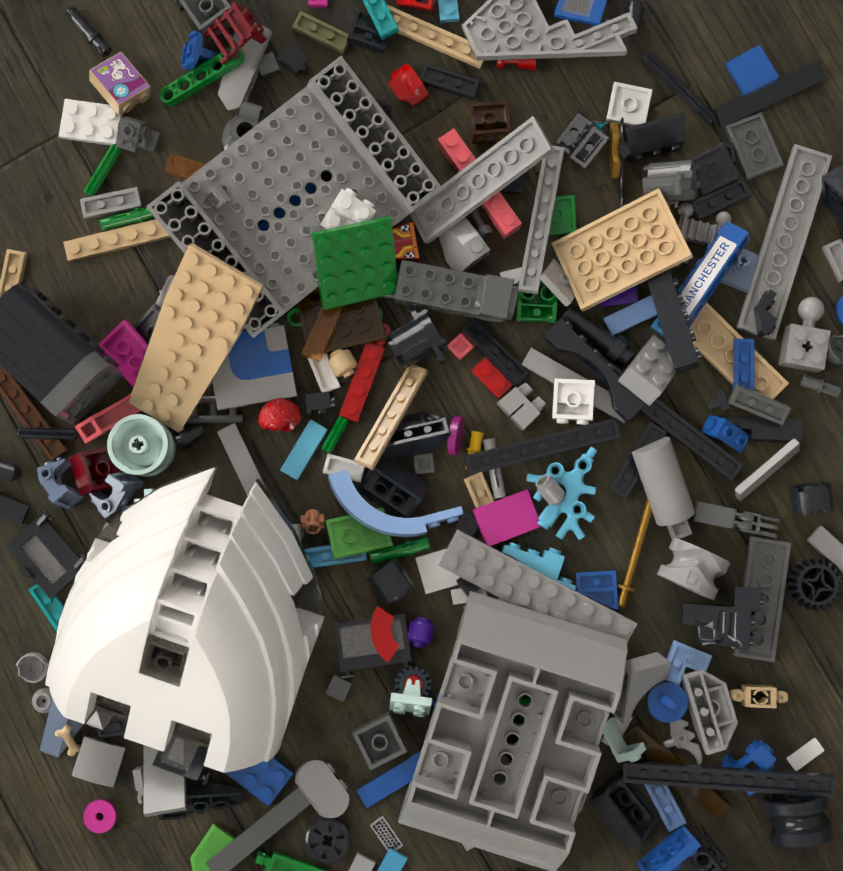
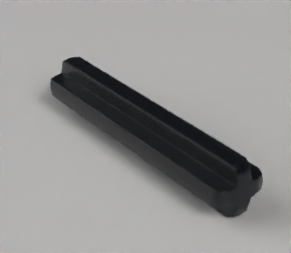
(47, 433)

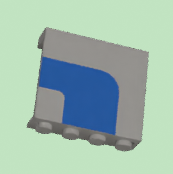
(255, 370)

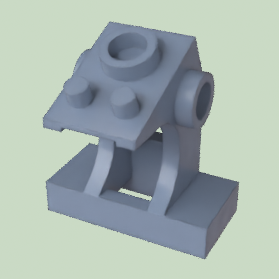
(123, 490)
(59, 493)

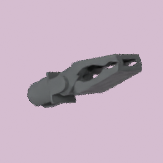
(725, 518)

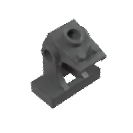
(132, 131)

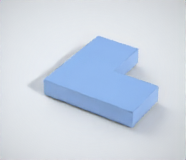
(684, 656)

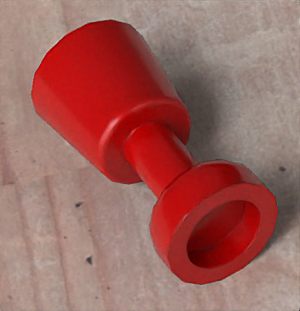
(528, 64)

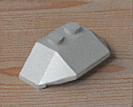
(710, 710)

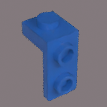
(726, 432)

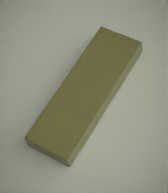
(321, 32)

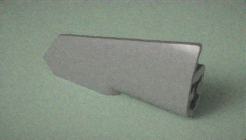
(238, 83)

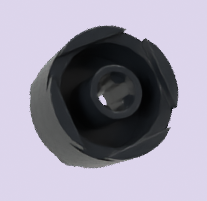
(811, 497)

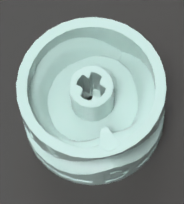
(126, 449)

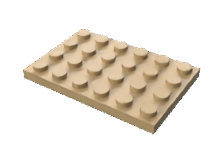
(621, 250)

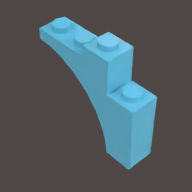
(548, 564)

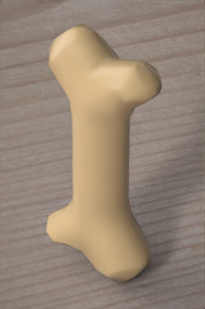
(65, 734)

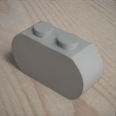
(322, 788)

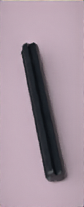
(679, 87)

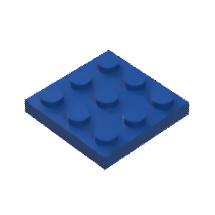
(670, 852)

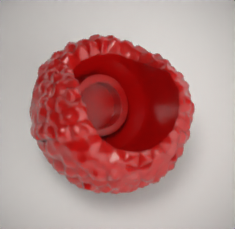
(279, 415)

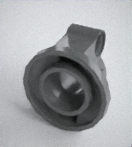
(249, 116)

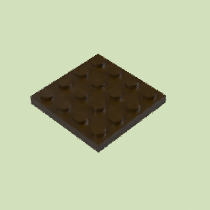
(357, 325)

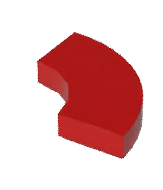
(381, 634)

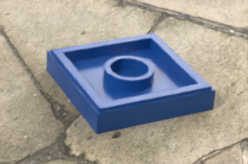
(751, 70)

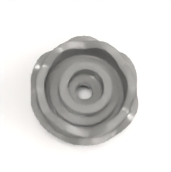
(37, 700)

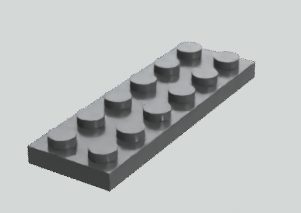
(766, 569)

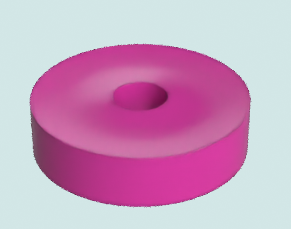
(91, 817)

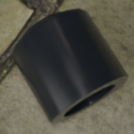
(390, 582)

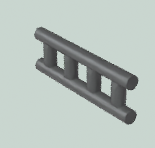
(213, 417)

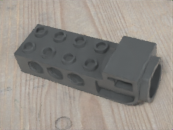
(456, 292)

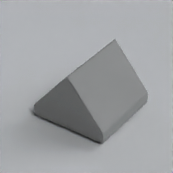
(217, 196)

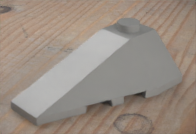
(463, 246)

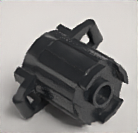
(416, 340)

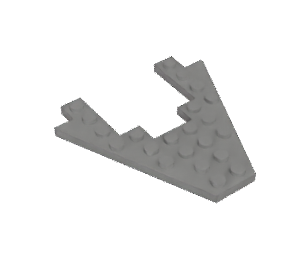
(521, 32)

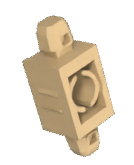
(772, 696)

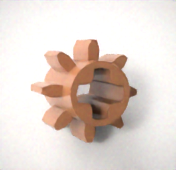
(312, 521)

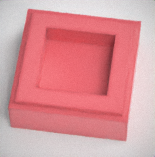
(460, 346)

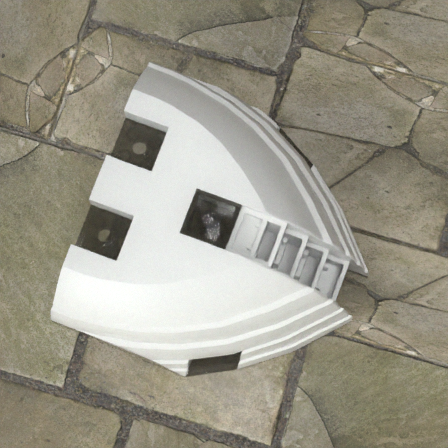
(192, 623)

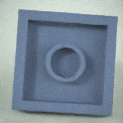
(742, 271)

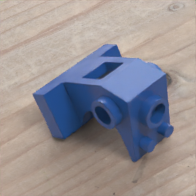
(758, 752)

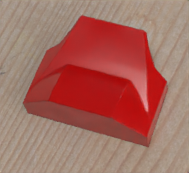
(408, 85)

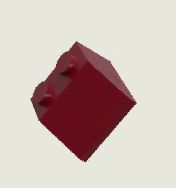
(91, 470)

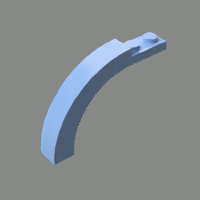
(378, 521)

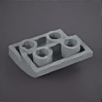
(98, 761)

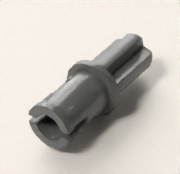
(819, 385)

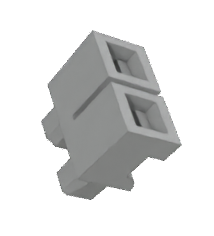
(527, 412)

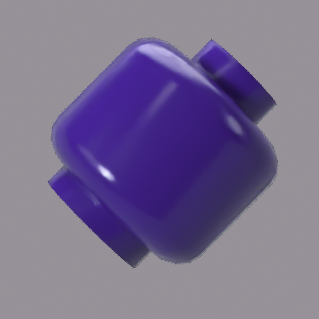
(421, 632)

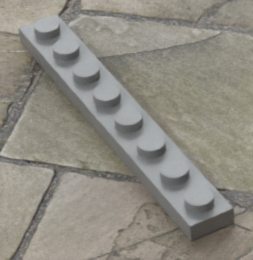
(541, 221)

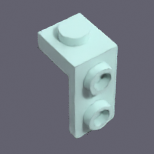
(618, 745)

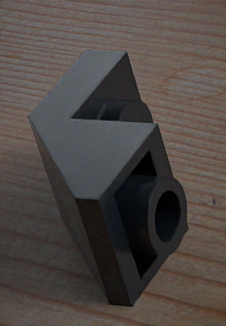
(763, 319)

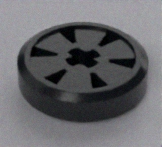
(327, 852)

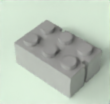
(649, 371)

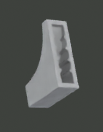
(639, 677)

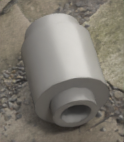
(550, 490)

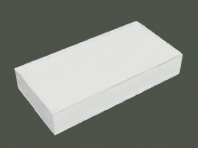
(324, 375)
(336, 464)

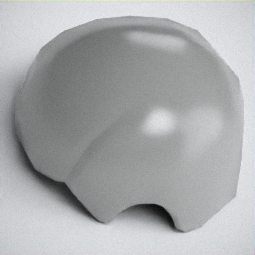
(32, 667)

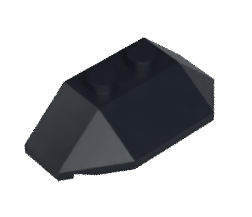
(417, 435)

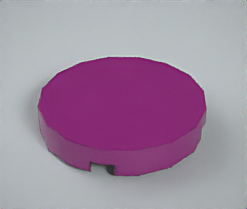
(457, 433)

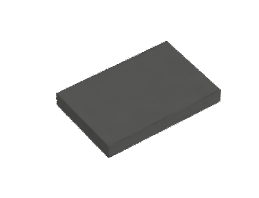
(754, 146)

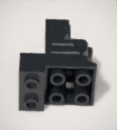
(725, 623)

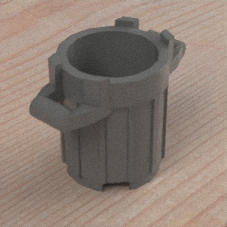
(674, 179)

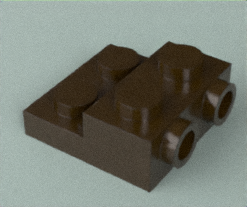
(489, 122)

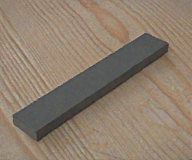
(259, 832)

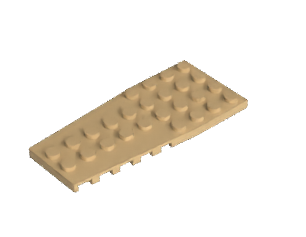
(192, 336)

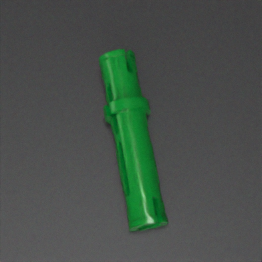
(123, 219)
(400, 550)

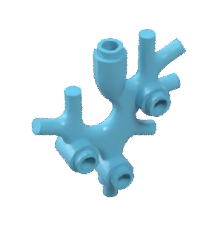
(574, 488)

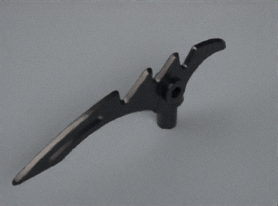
(624, 150)

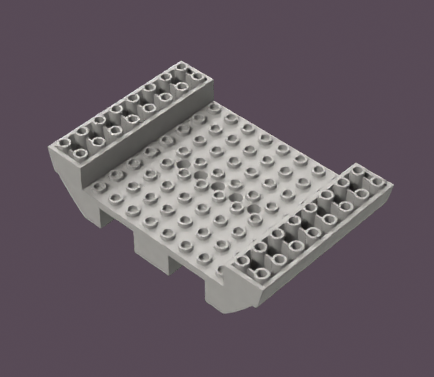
(322, 128)
(572, 687)

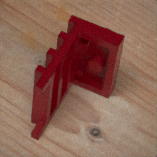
(243, 24)

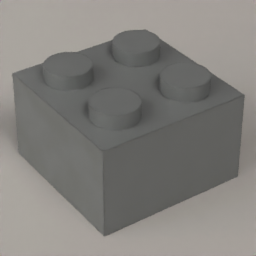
(379, 740)

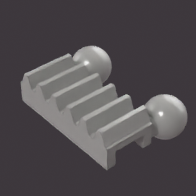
(698, 231)

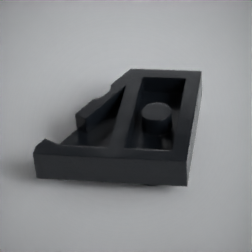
(364, 34)

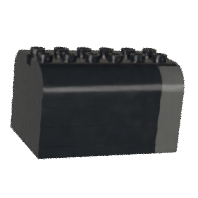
(52, 356)

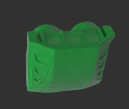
(537, 307)

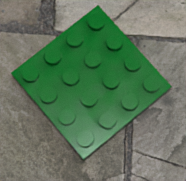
(355, 262)

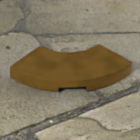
(613, 156)

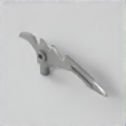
(681, 739)

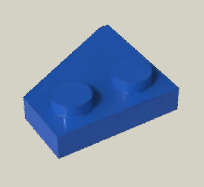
(598, 586)

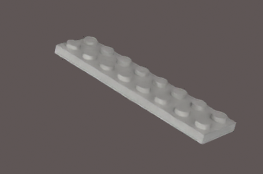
(482, 179)

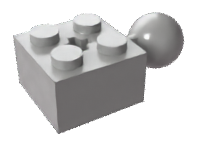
(814, 339)

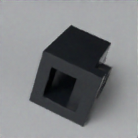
(320, 403)

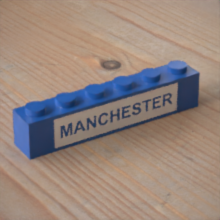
(712, 268)

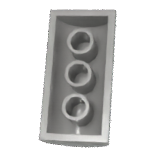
(663, 482)

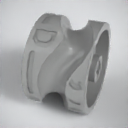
(694, 568)

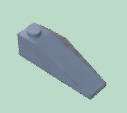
(50, 743)

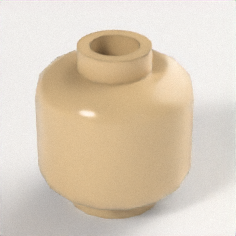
(342, 363)

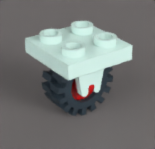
(411, 692)

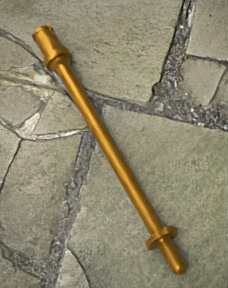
(626, 587)

